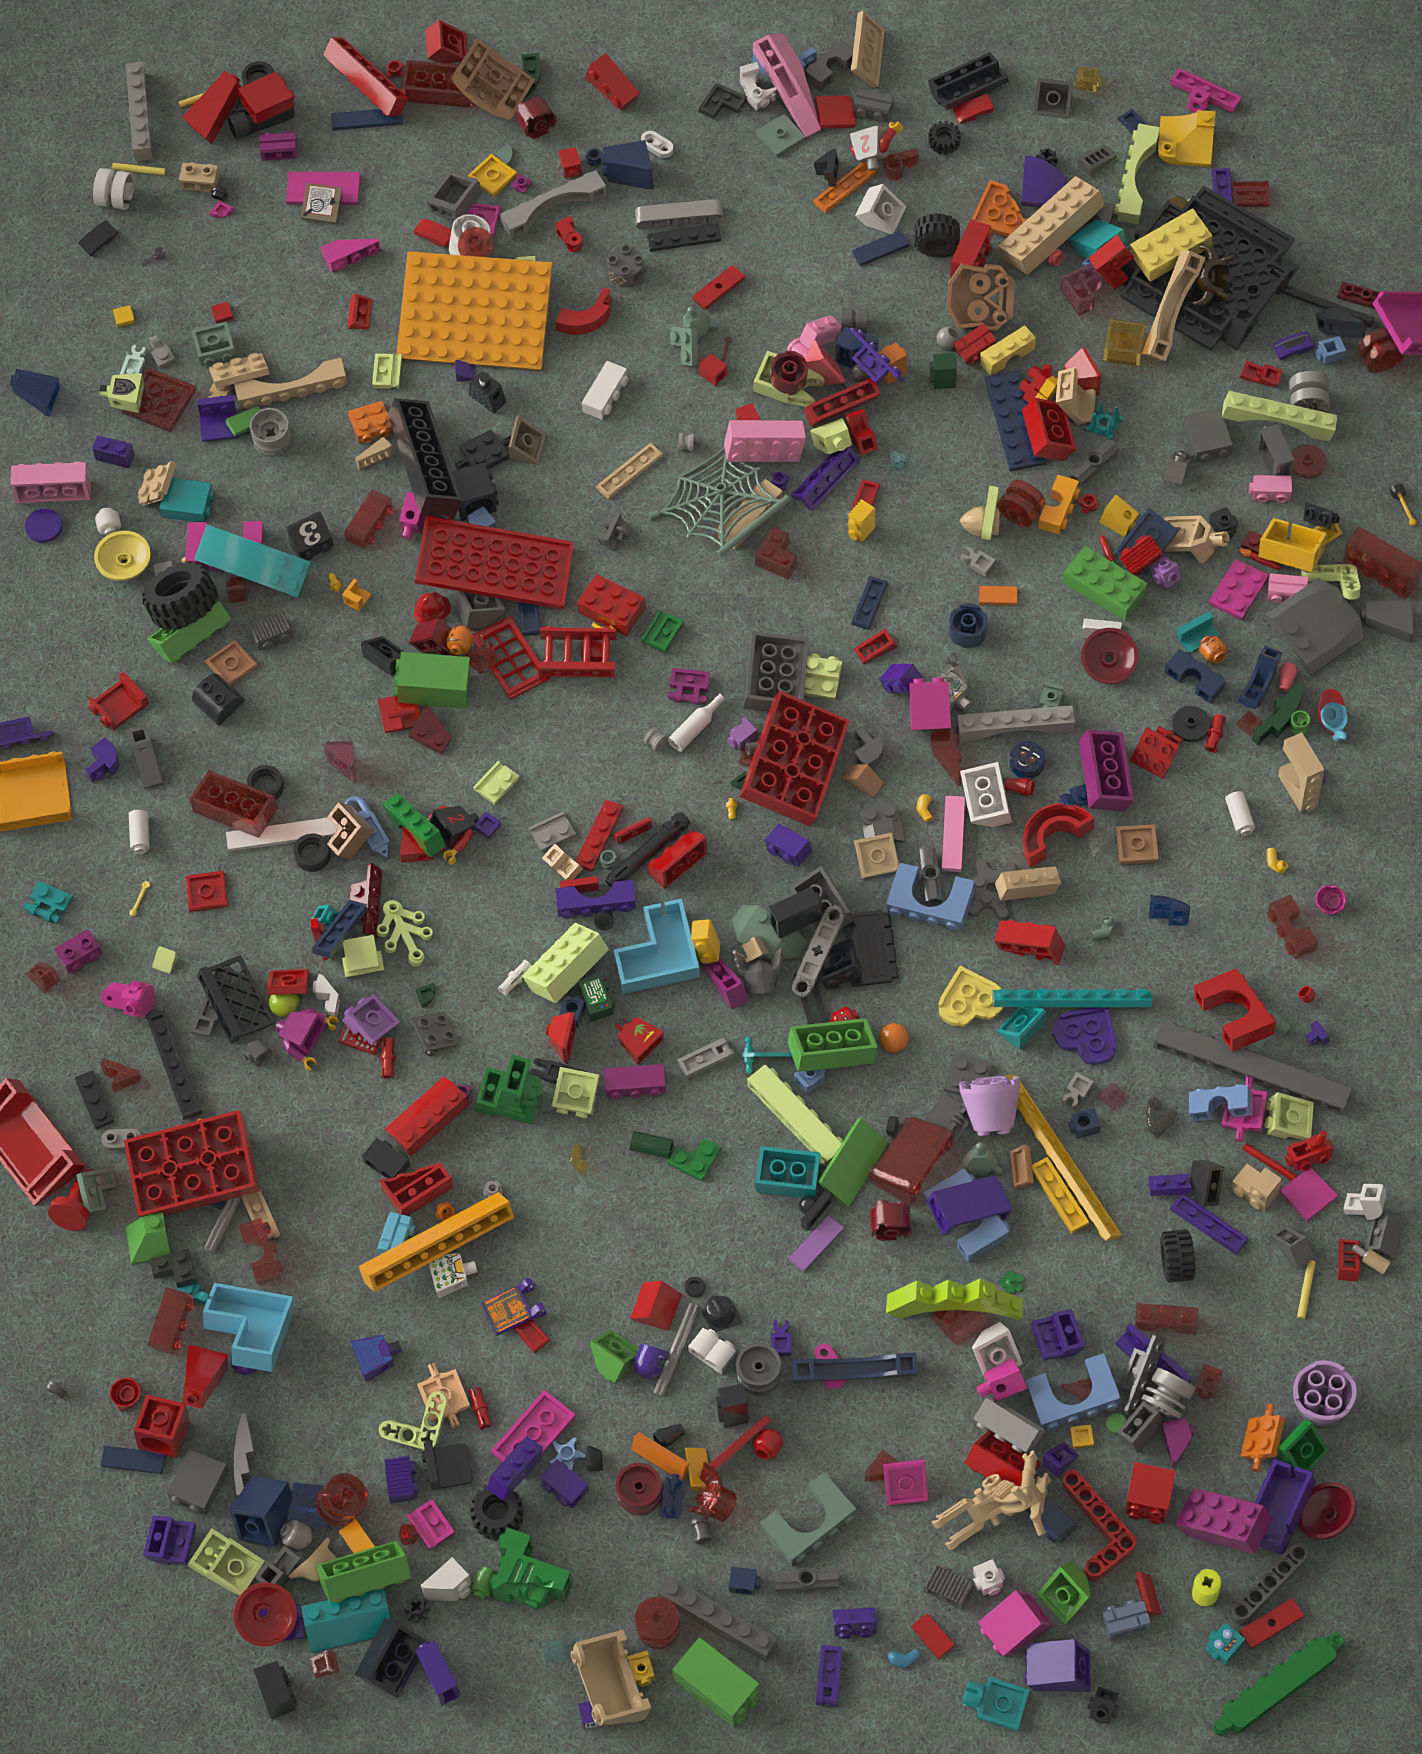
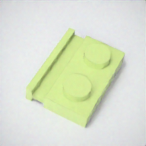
(387, 371)
(496, 782)

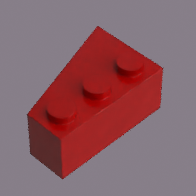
(612, 82)
(1030, 938)
(416, 1189)

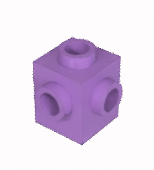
(1165, 572)

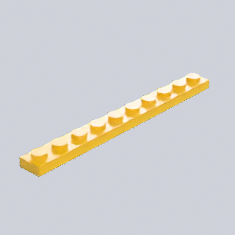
(1065, 1165)

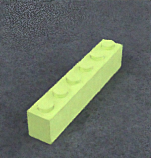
(794, 1113)

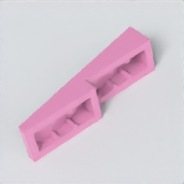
(953, 833)

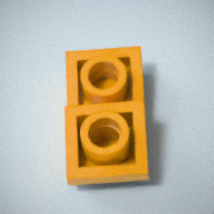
(356, 1537)

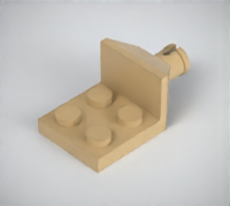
(1195, 536)

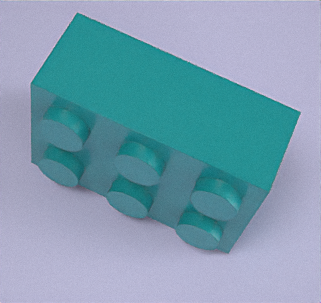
(787, 1172)

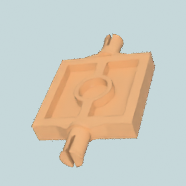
(451, 1385)

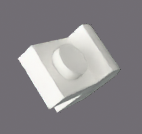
(1367, 1203)

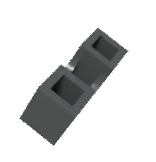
(819, 74)

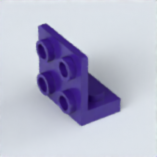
(213, 415)
(855, 1622)

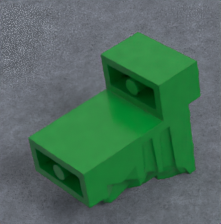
(510, 1093)
(526, 1578)

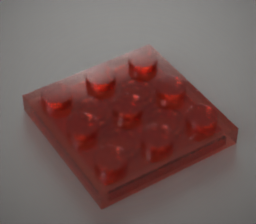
(162, 400)

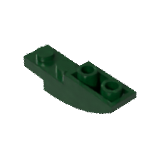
(1281, 718)

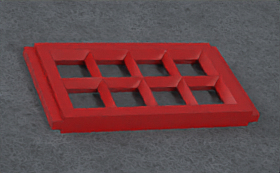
(524, 686)

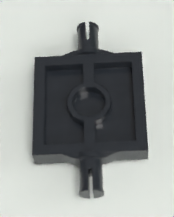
(483, 449)

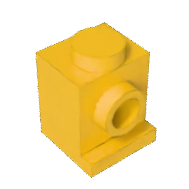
(645, 1677)

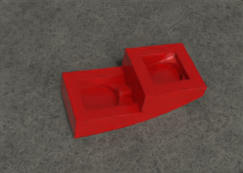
(970, 109)
(434, 232)
(1264, 375)

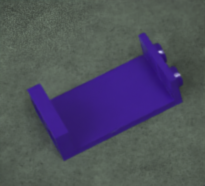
(968, 1203)

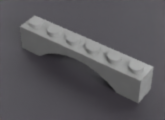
(139, 111)
(586, 189)
(983, 725)

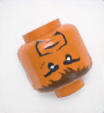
(459, 640)
(1213, 649)

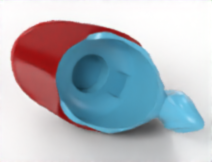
(1333, 714)

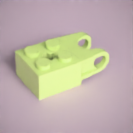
(763, 384)

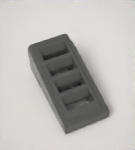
(1090, 169)

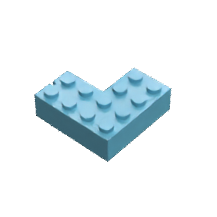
(666, 958)
(255, 1317)

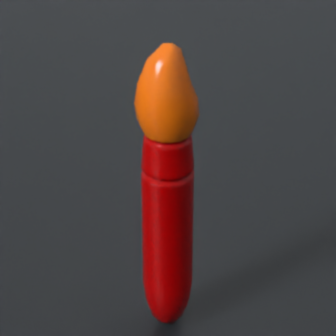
(1249, 554)

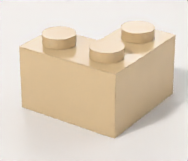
(1256, 1186)

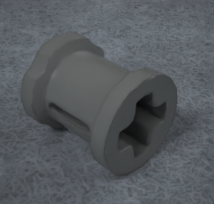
(701, 1530)

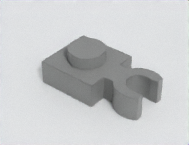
(979, 562)
(1077, 1088)

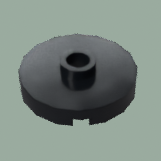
(1187, 731)

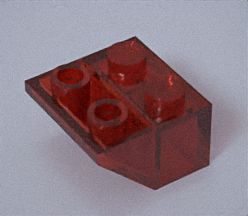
(959, 1324)

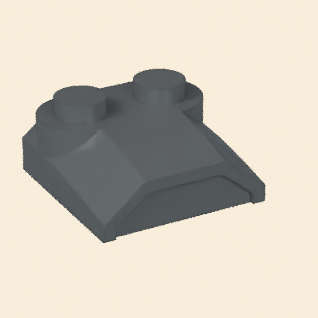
(882, 820)

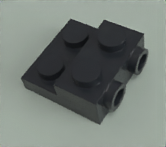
(840, 965)

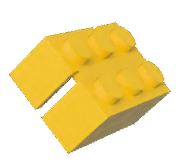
(1300, 551)

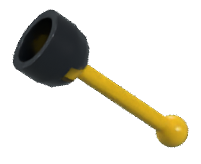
(1398, 492)

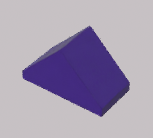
(1059, 1459)

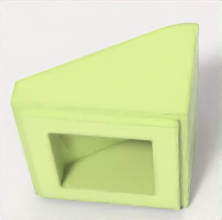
(164, 960)

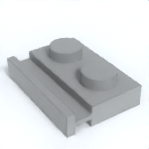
(552, 831)

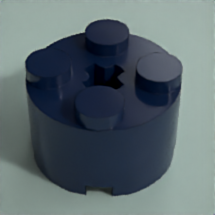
(968, 625)

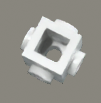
(988, 1578)

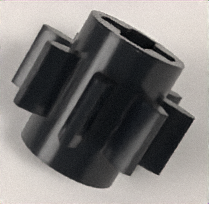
(1048, 155)
(416, 1614)

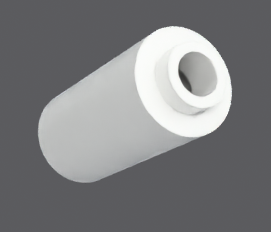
(1240, 813)
(139, 831)

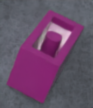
(1177, 1438)

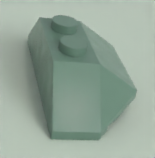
(755, 921)

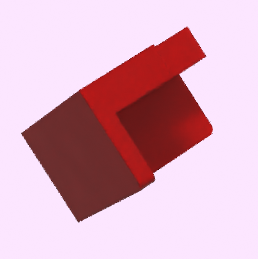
(1109, 261)

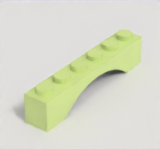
(1144, 145)
(1247, 407)

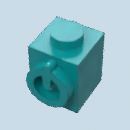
(325, 914)

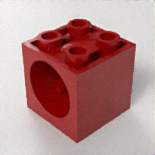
(161, 1426)
(1149, 1493)

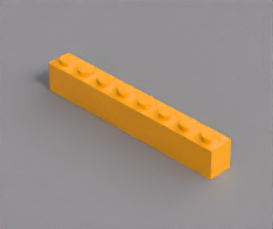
(436, 1242)

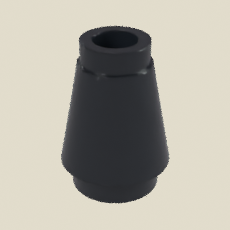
(668, 1435)

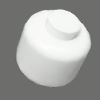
(108, 521)

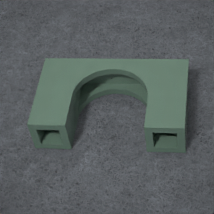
(795, 1544)

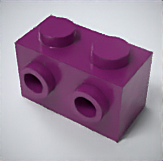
(78, 951)

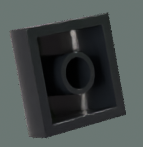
(216, 698)

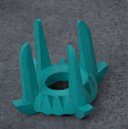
(1112, 425)

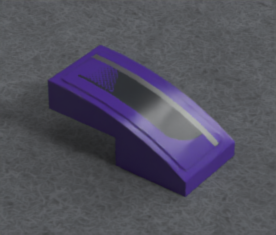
(1293, 344)

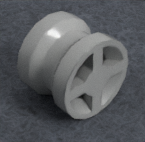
(686, 442)
(655, 738)

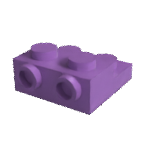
(370, 1019)

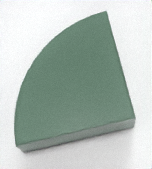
(505, 154)

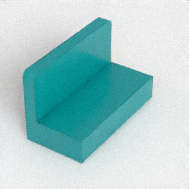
(1193, 632)

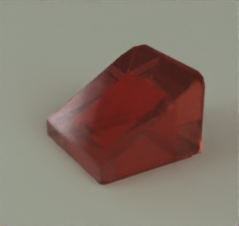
(325, 1664)

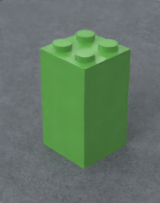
(432, 680)
(717, 1682)

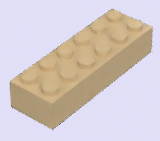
(1051, 225)

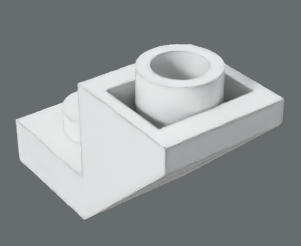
(326, 992)

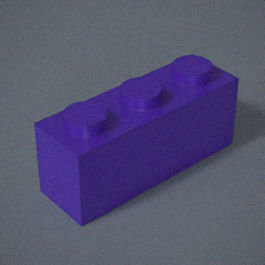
(515, 1468)

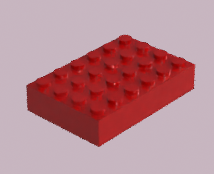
(794, 758)
(192, 1165)

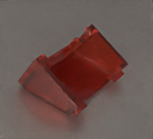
(911, 1158)

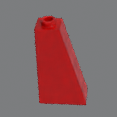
(213, 107)
(202, 1375)

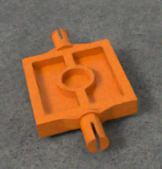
(1262, 1437)

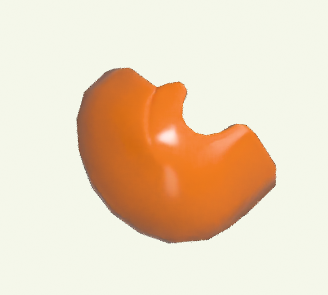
(894, 1038)

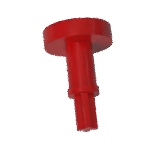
(69, 1211)

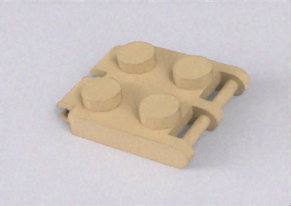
(156, 483)

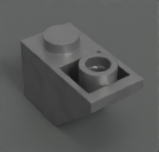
(1178, 467)

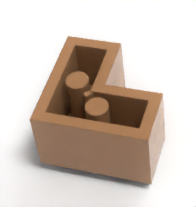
(351, 830)

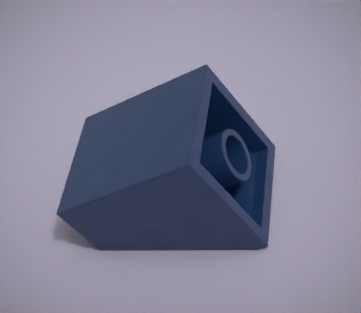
(628, 164)
(261, 1510)

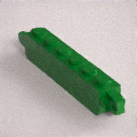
(1279, 1685)

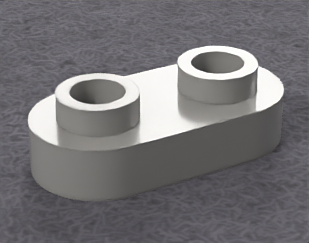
(120, 1135)

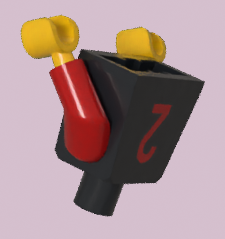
(455, 828)

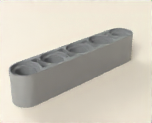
(679, 213)

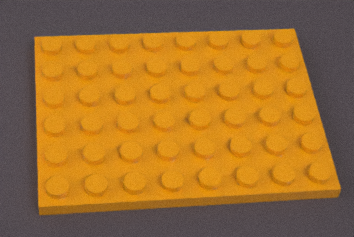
(474, 310)

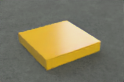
(493, 175)

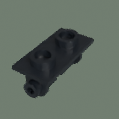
(1320, 516)

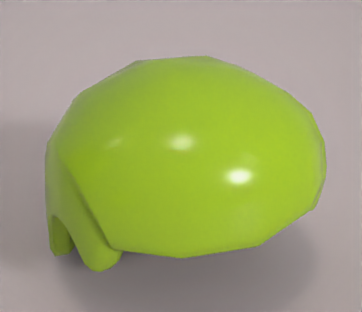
(283, 1004)

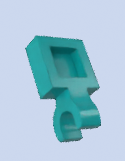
(195, 1291)

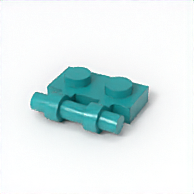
(50, 897)

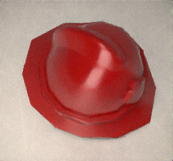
(431, 607)

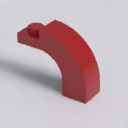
(585, 321)

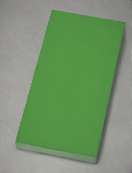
(853, 1162)

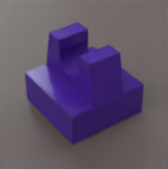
(1317, 1034)

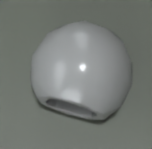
(947, 337)

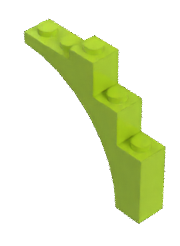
(949, 1295)

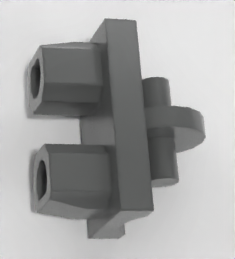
(616, 532)

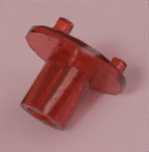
(475, 242)

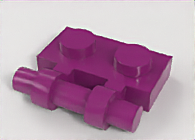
(689, 680)

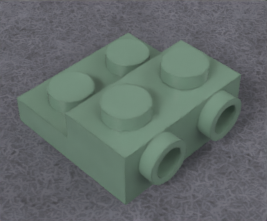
(214, 344)

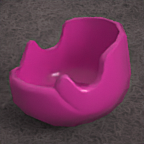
(1334, 896)

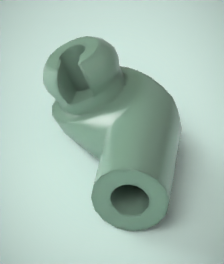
(1106, 929)

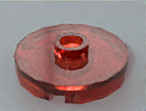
(1312, 468)

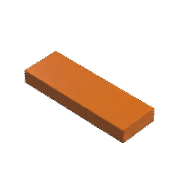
(659, 1456)

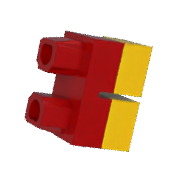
(1042, 387)

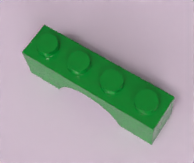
(405, 815)

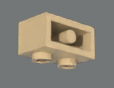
(198, 177)

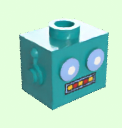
(1224, 1644)

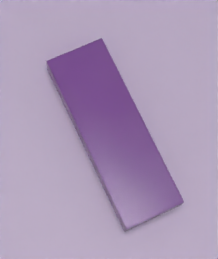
(816, 1243)

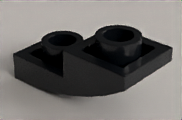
(97, 237)

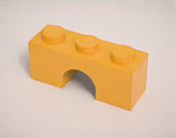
(1054, 518)

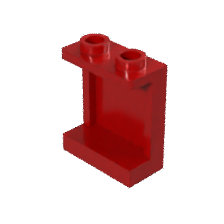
(118, 702)

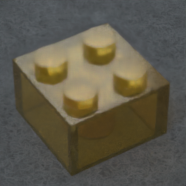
(1124, 342)

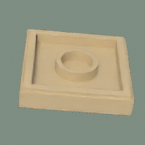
(876, 855)

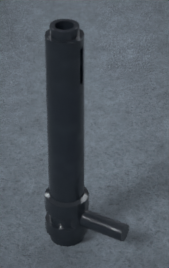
(669, 831)

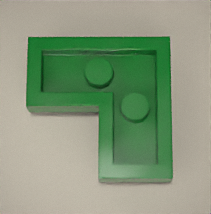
(695, 1164)

